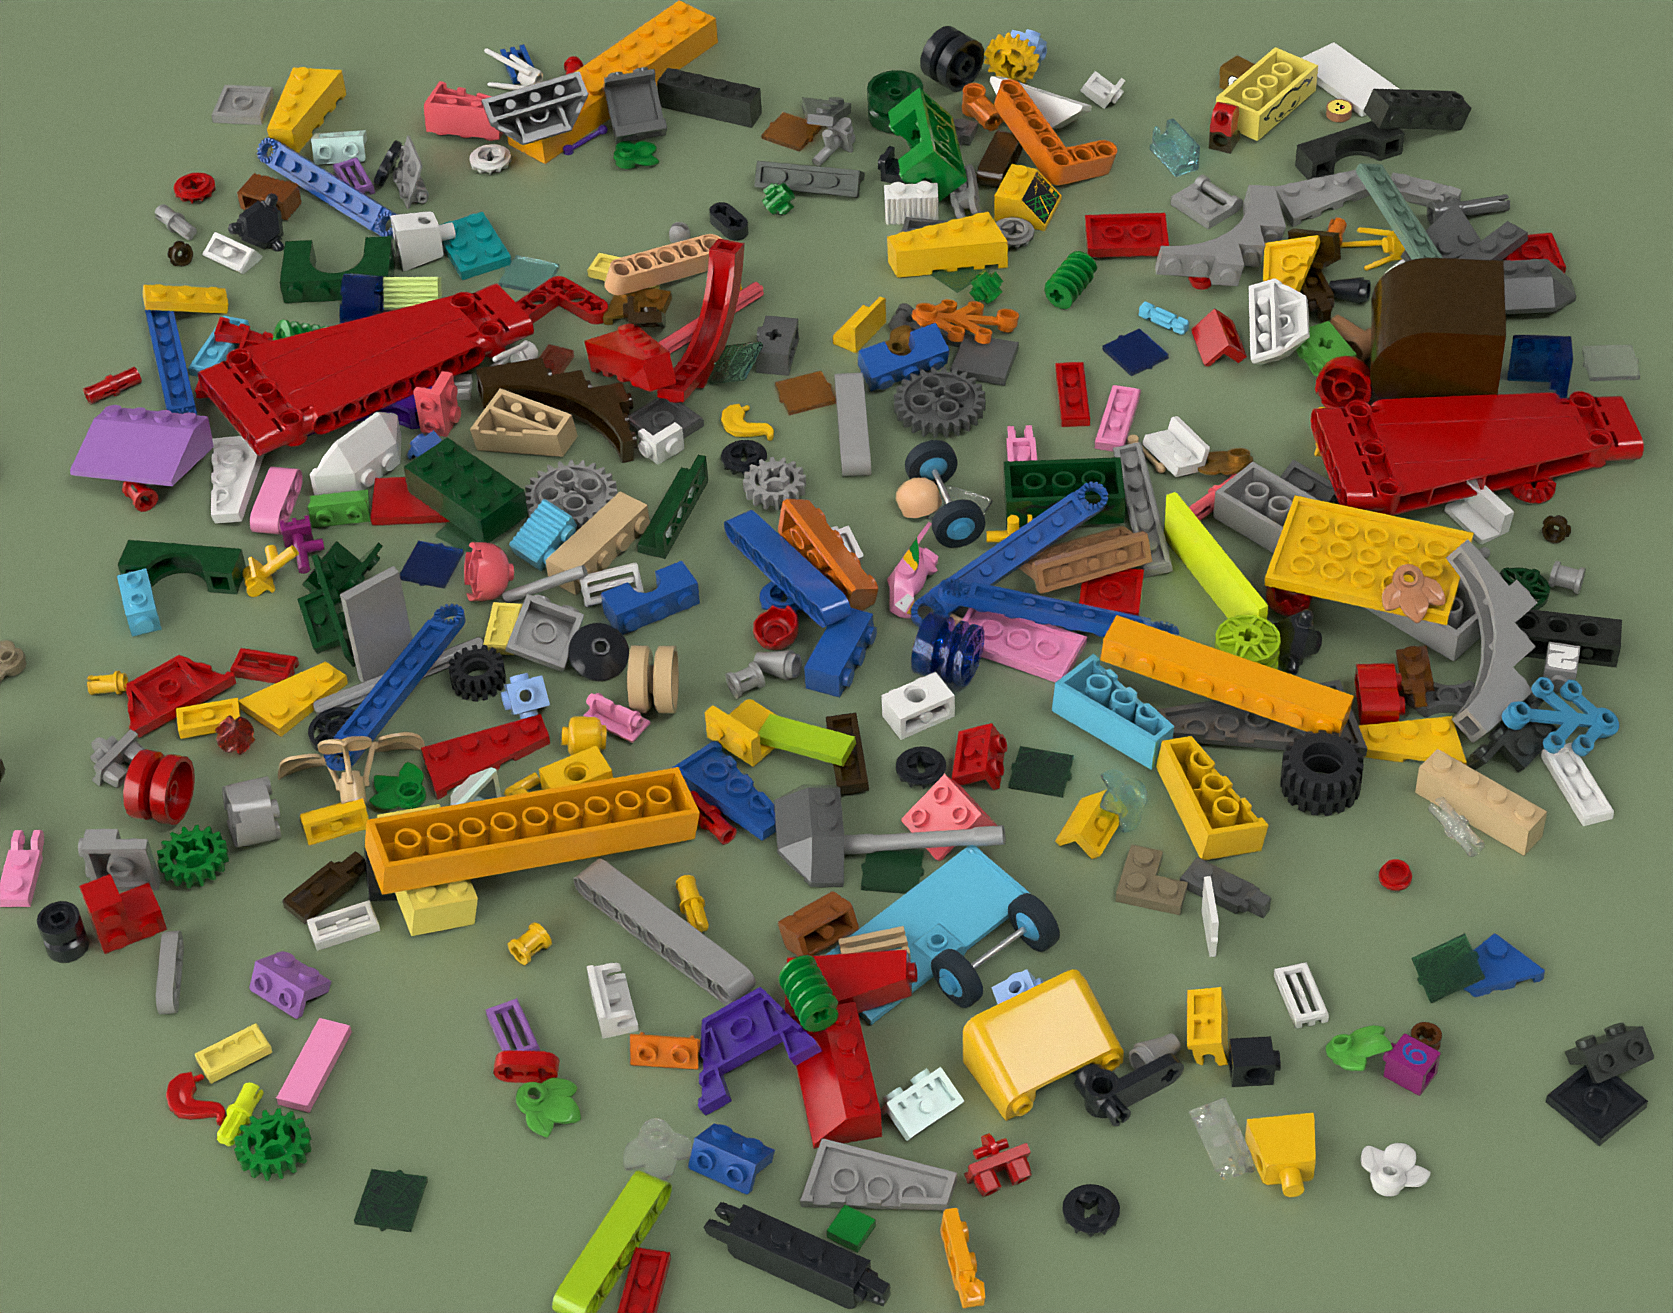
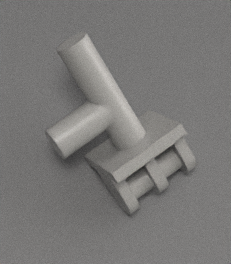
(840, 136)

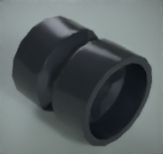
(63, 932)

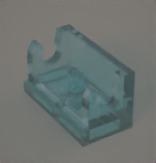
(1175, 149)

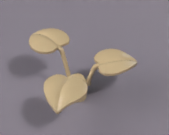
(351, 783)

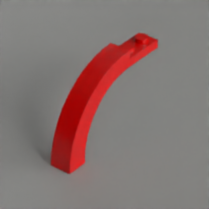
(714, 322)

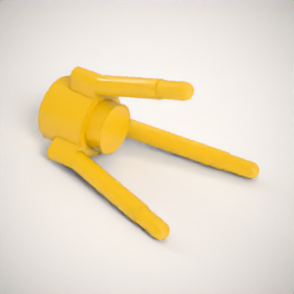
(1390, 245)

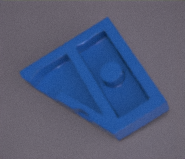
(1502, 967)

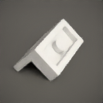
(1481, 514)

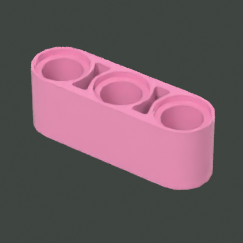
(276, 500)

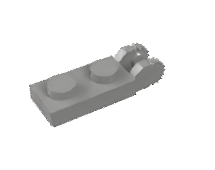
(966, 195)

